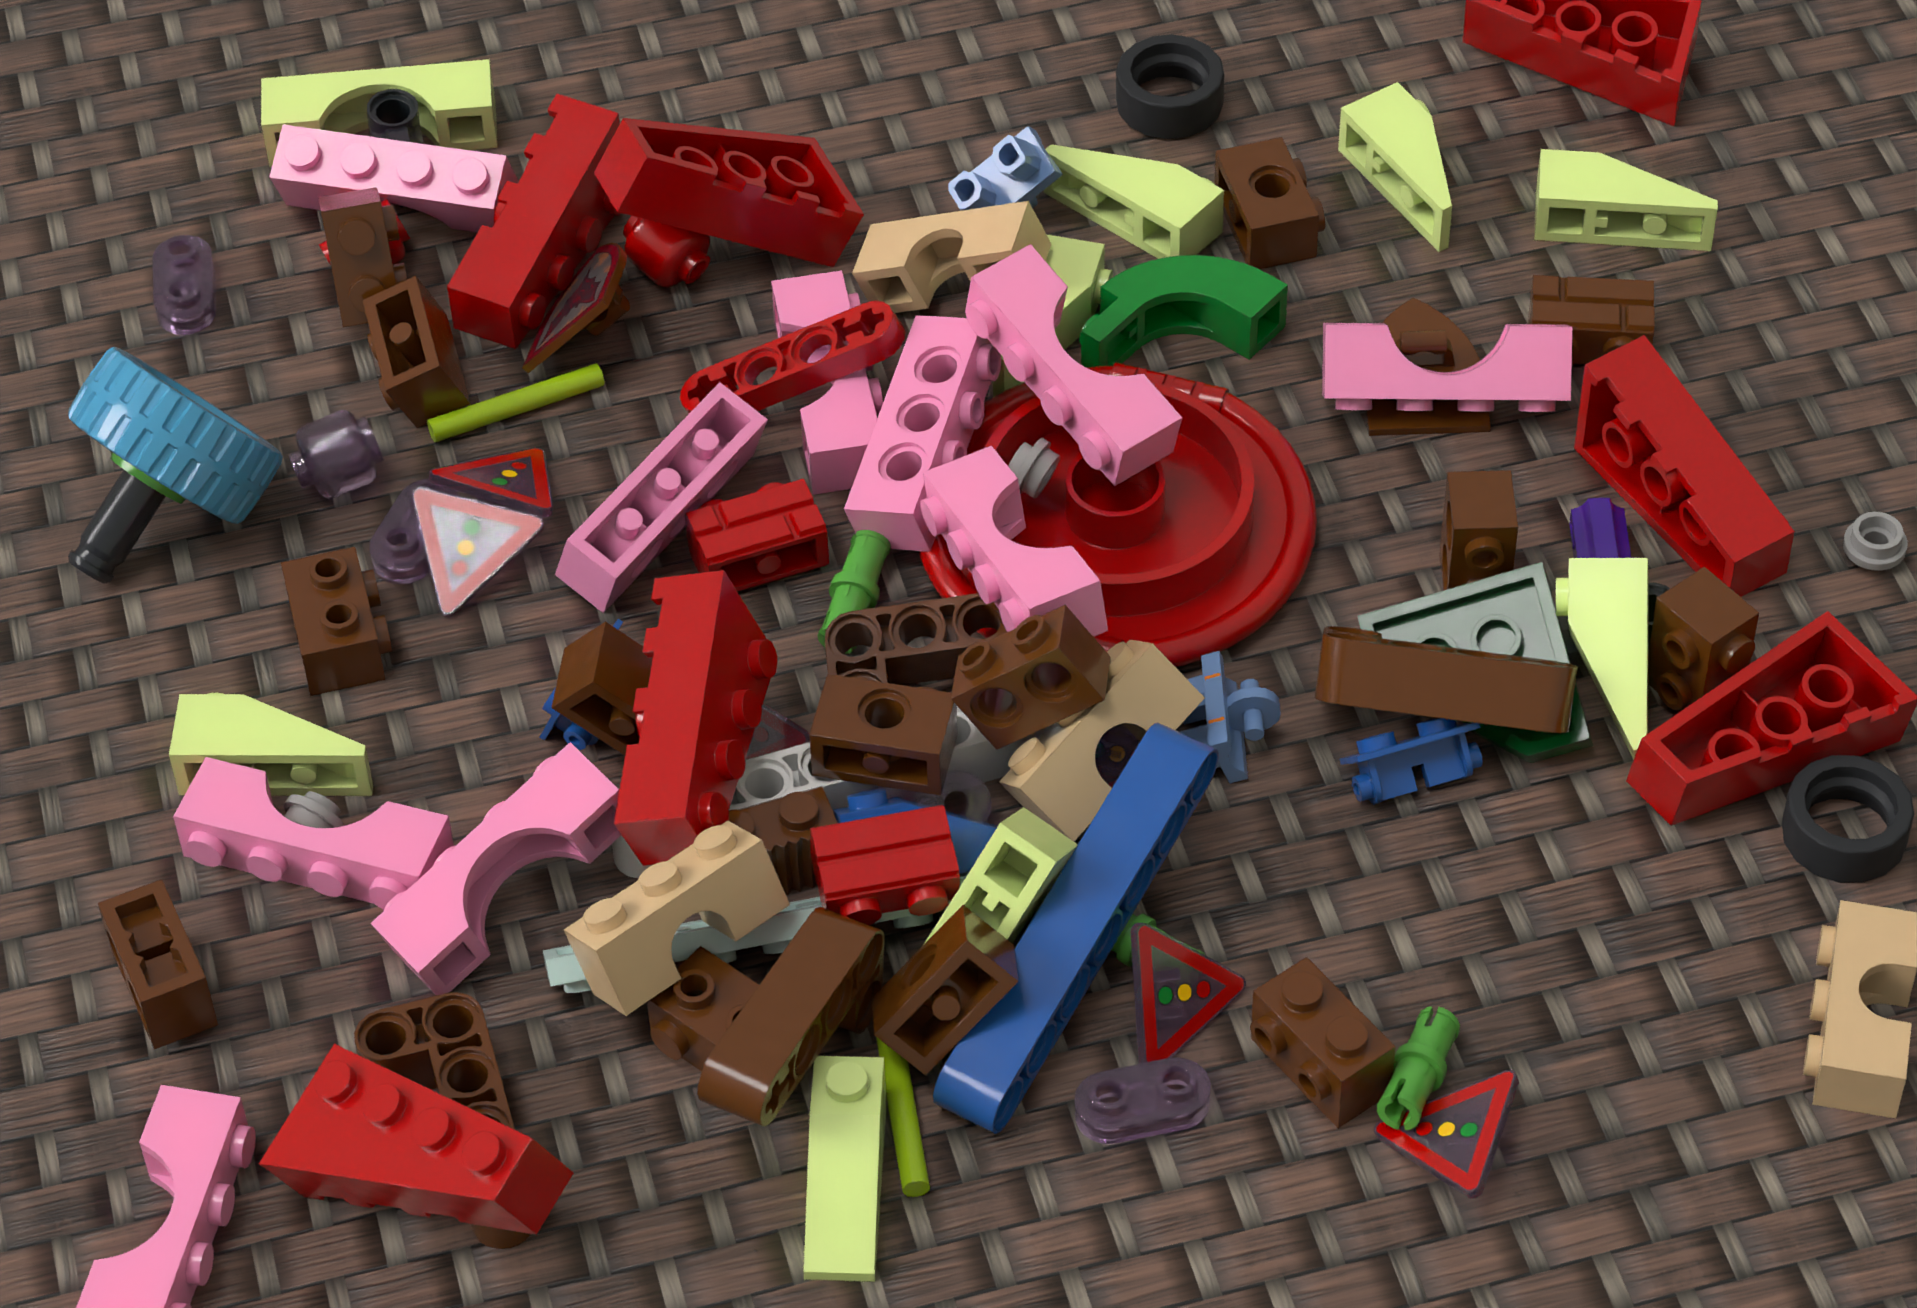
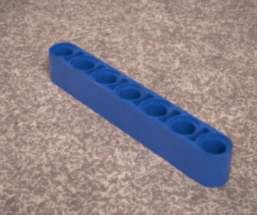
(1077, 926)

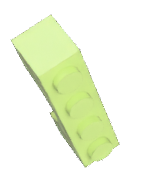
(452, 101)

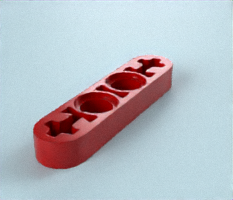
(792, 353)

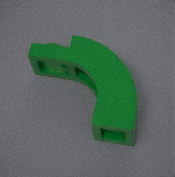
(1184, 296)

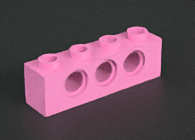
(921, 425)
(652, 501)

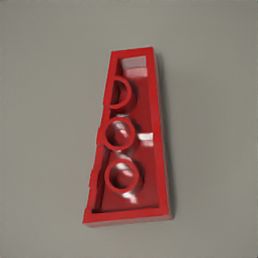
(1610, 48)
(732, 186)
(538, 228)
(1677, 469)
(693, 715)
(1770, 720)
(403, 1146)

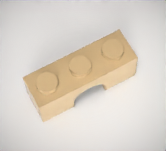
(913, 256)
(1059, 772)
(629, 937)
(1860, 1055)

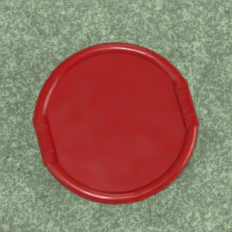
(1185, 547)

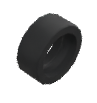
(1168, 57)
(1861, 782)

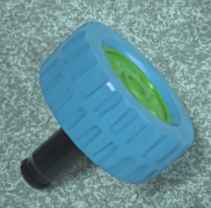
(168, 448)

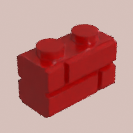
(759, 535)
(886, 864)

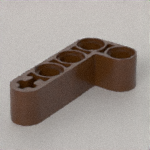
(893, 627)
(1444, 681)
(812, 989)
(426, 1053)

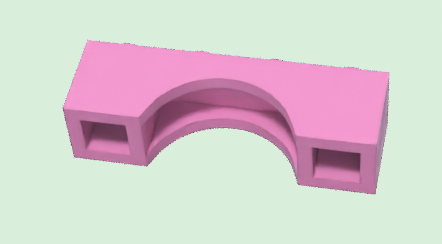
(437, 180)
(1525, 365)
(843, 419)
(1114, 419)
(979, 513)
(233, 824)
(441, 918)
(194, 1153)

